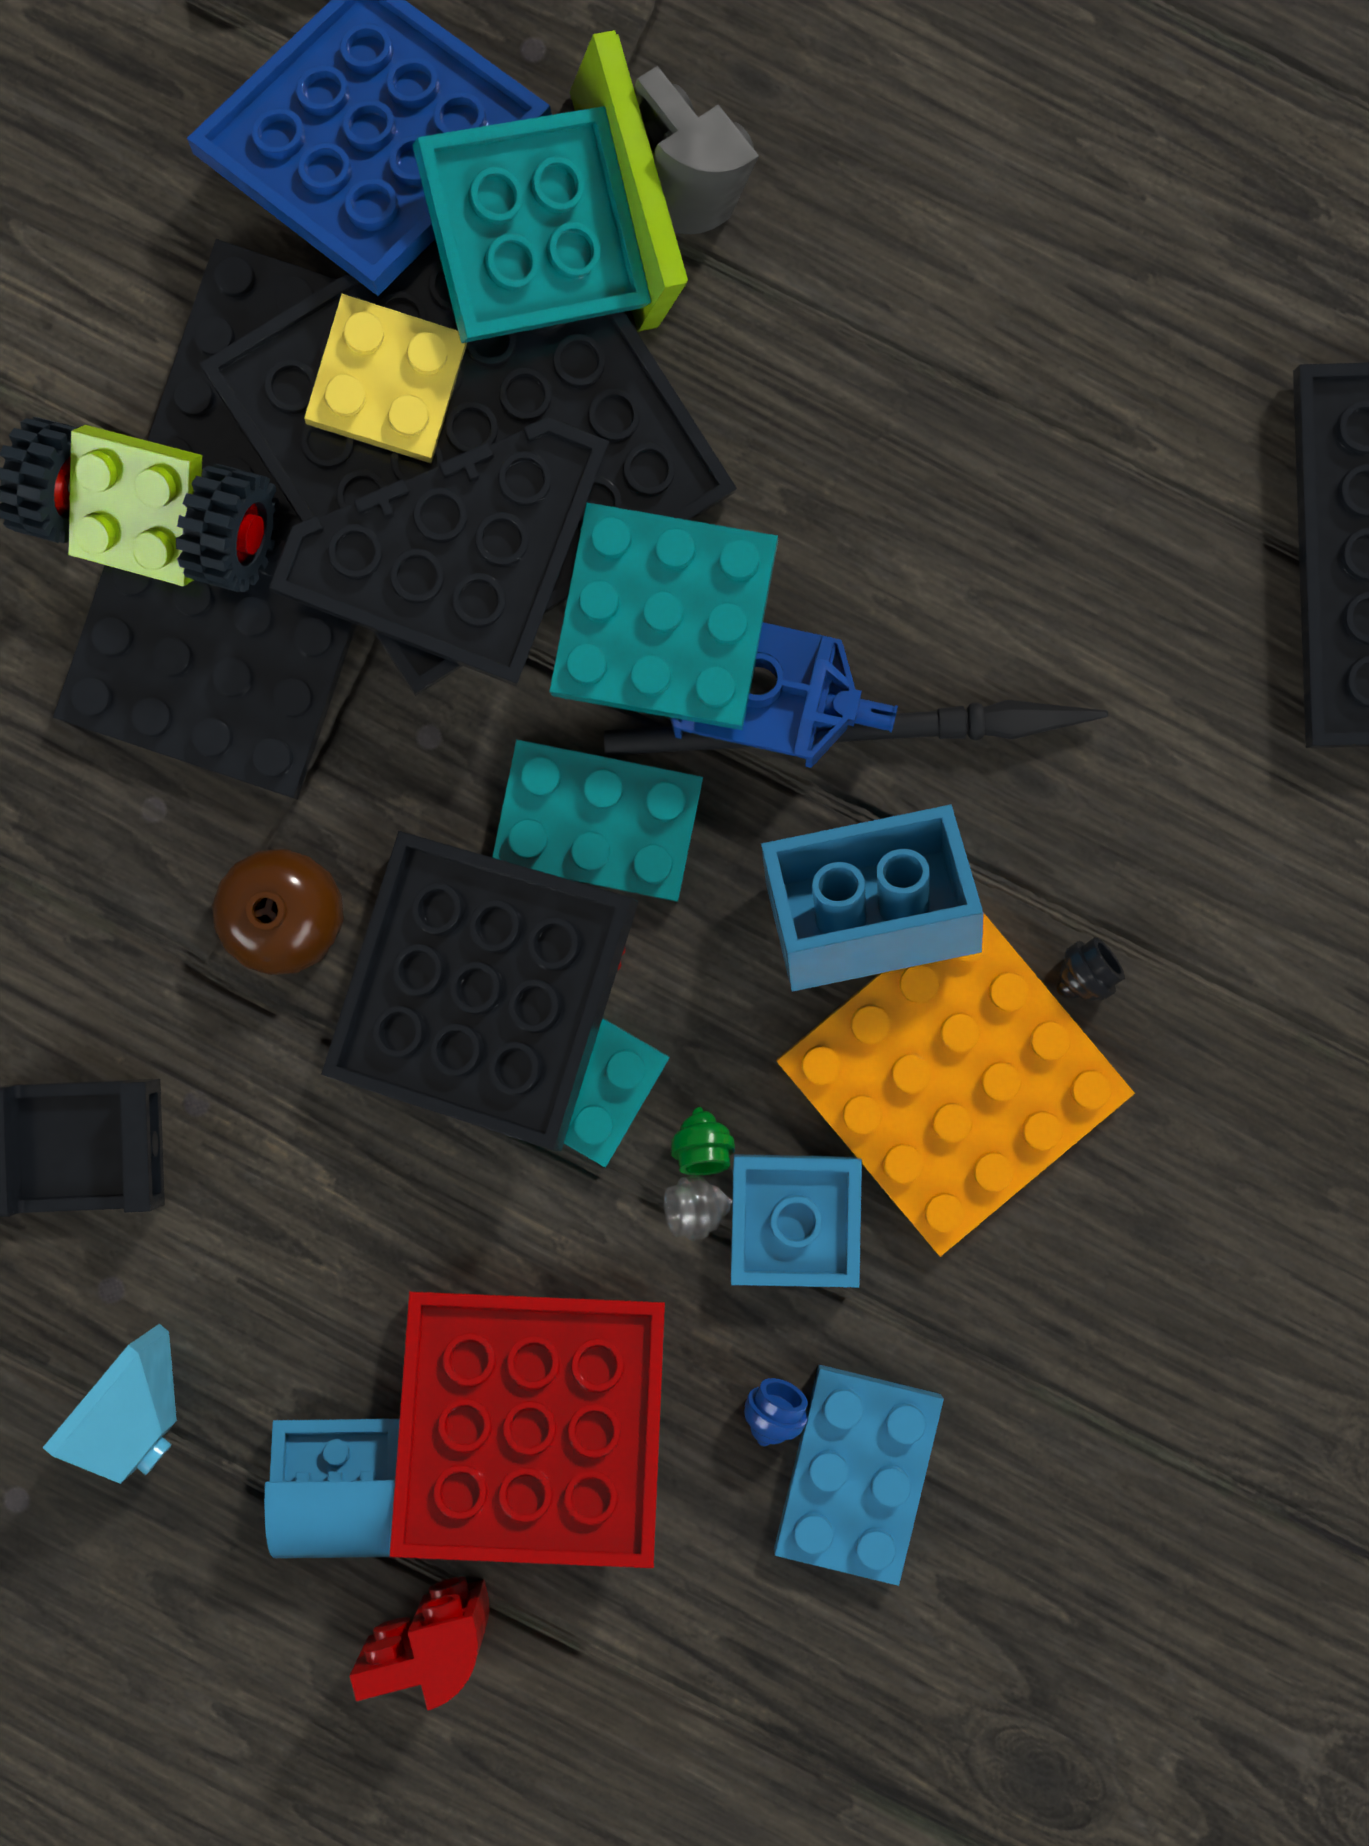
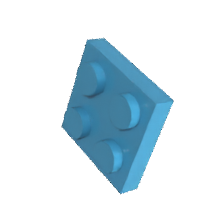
(796, 1221)

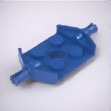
(807, 705)

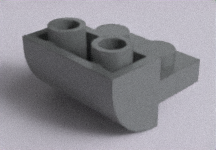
(697, 159)

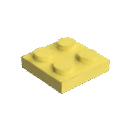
(385, 378)

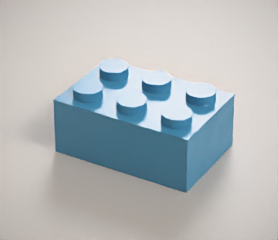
(873, 897)

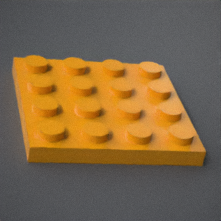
(955, 1084)

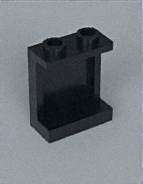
(81, 1146)

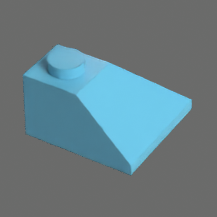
(124, 1413)

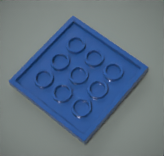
(333, 125)

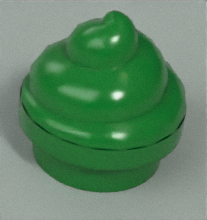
(702, 1145)

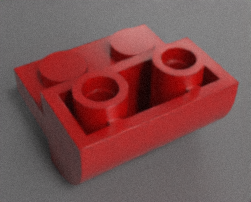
(429, 1652)

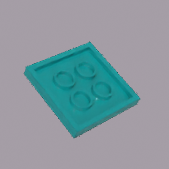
(531, 223)
(664, 616)

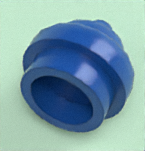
(775, 1411)

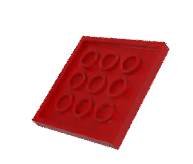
(529, 1430)

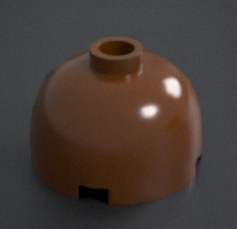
(306, 917)

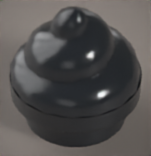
(1089, 971)

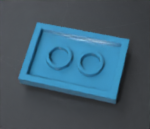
(858, 1475)

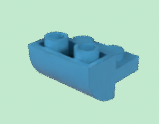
(331, 1488)

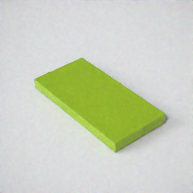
(606, 82)

